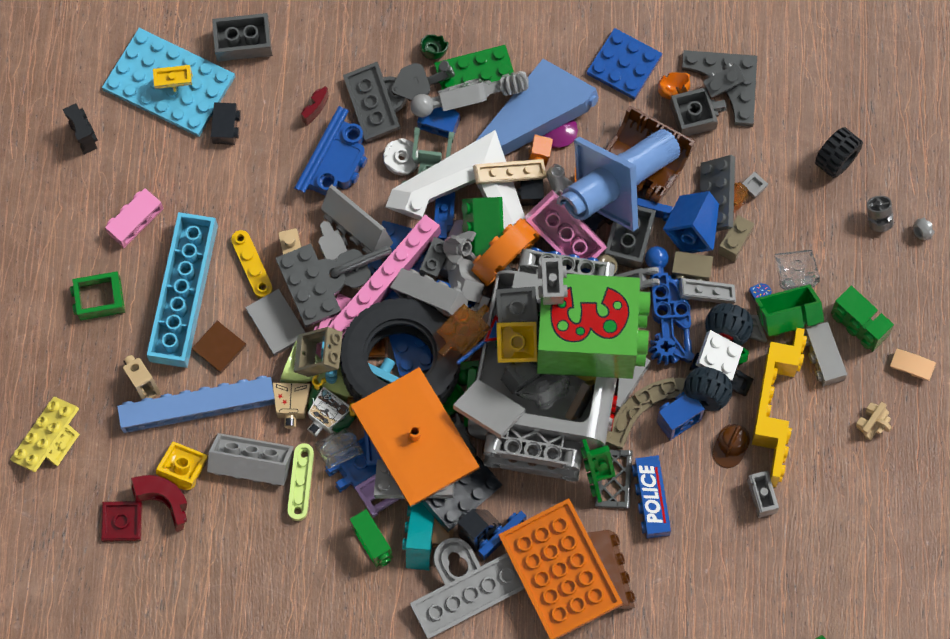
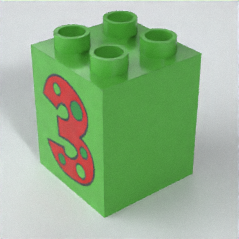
(595, 328)

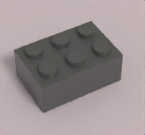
(242, 37)
(628, 245)

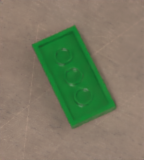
(483, 65)

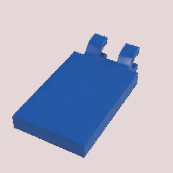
(353, 470)

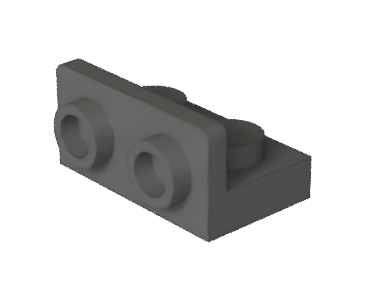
(434, 259)

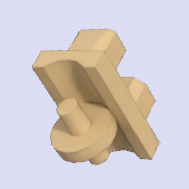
(877, 423)

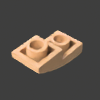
(913, 364)

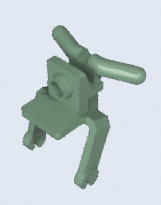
(428, 158)

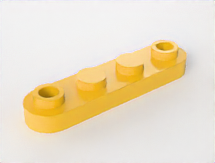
(251, 264)

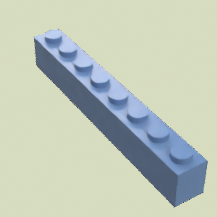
(196, 404)

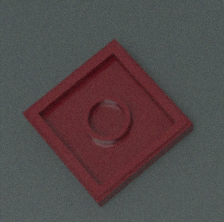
(121, 521)

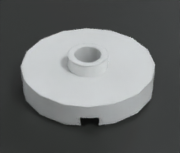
(398, 148)

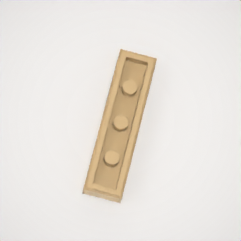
(509, 171)

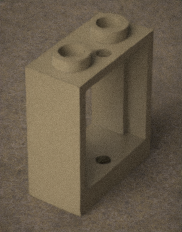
(307, 343)

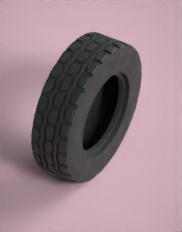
(391, 318)

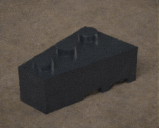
(476, 527)

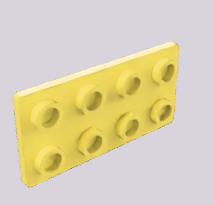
(48, 437)

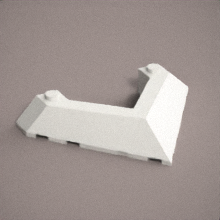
(455, 173)

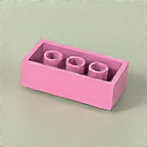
(562, 230)

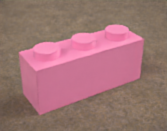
(134, 217)

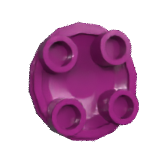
(563, 135)

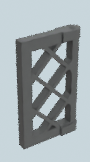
(615, 504)

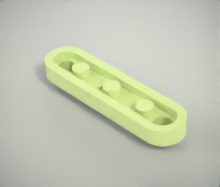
(300, 482)

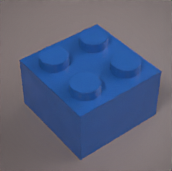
(679, 415)

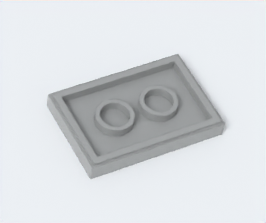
(275, 321)
(489, 408)

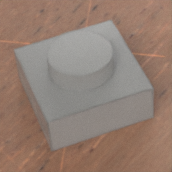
(755, 184)

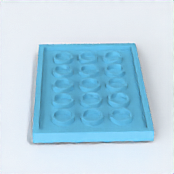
(191, 104)

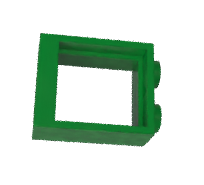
(99, 311)
(371, 538)

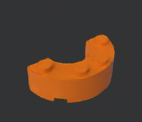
(504, 250)

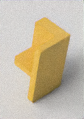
(172, 77)

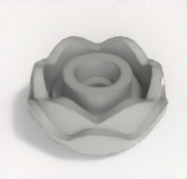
(923, 229)

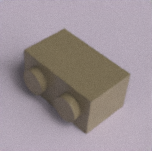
(736, 238)
(691, 266)

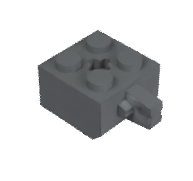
(704, 111)

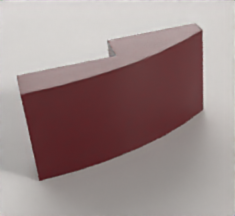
(319, 100)

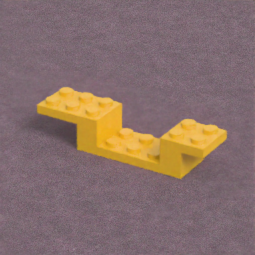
(773, 432)

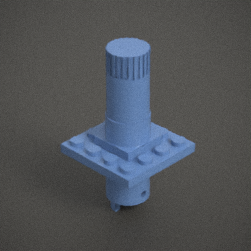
(610, 181)

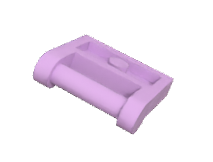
(366, 493)

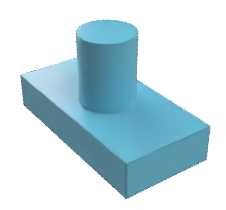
(383, 372)

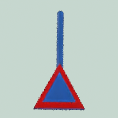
(491, 336)

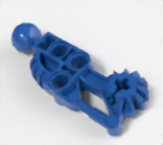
(658, 257)

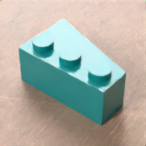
(419, 537)

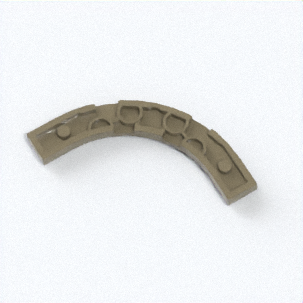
(638, 404)

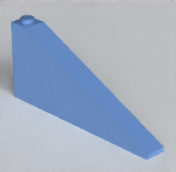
(547, 104)

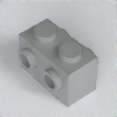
(552, 277)

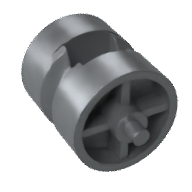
(880, 213)

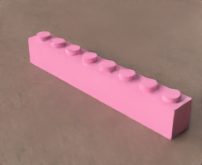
(379, 284)

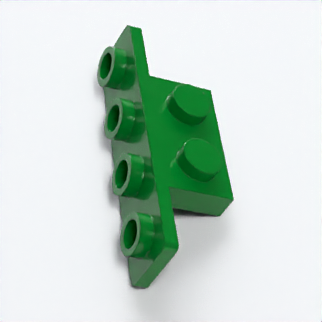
(600, 466)

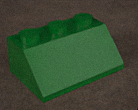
(485, 219)

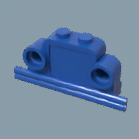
(335, 157)

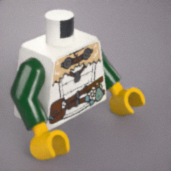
(327, 410)

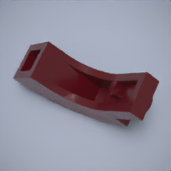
(160, 489)

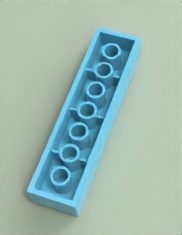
(182, 290)

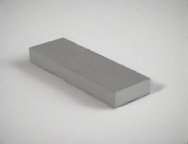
(707, 291)

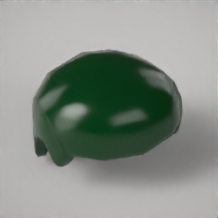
(433, 47)

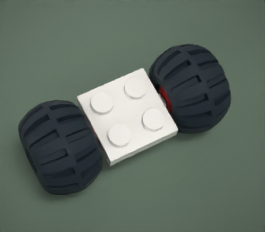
(727, 329)

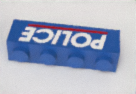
(652, 497)

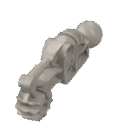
(468, 93)

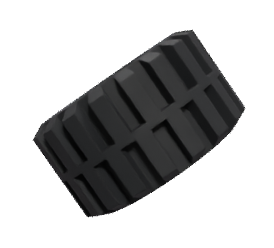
(838, 152)

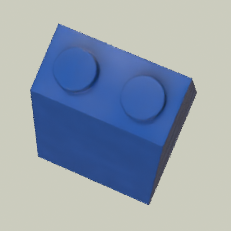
(693, 222)

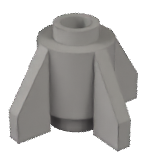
(459, 246)

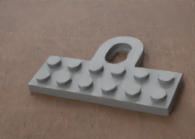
(465, 594)

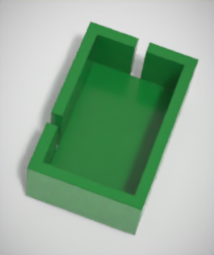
(789, 310)
(856, 313)

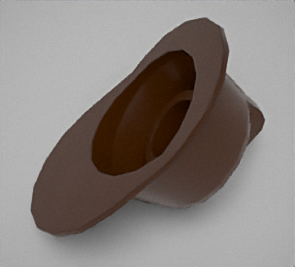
(731, 445)

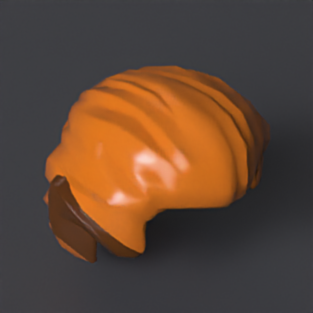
(673, 84)

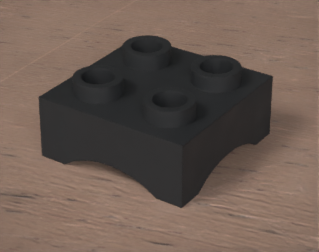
(83, 129)

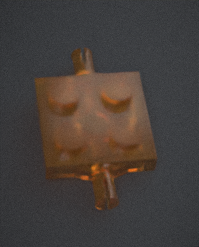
(463, 330)

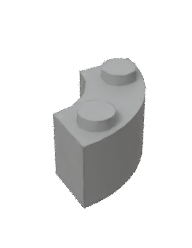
(464, 279)

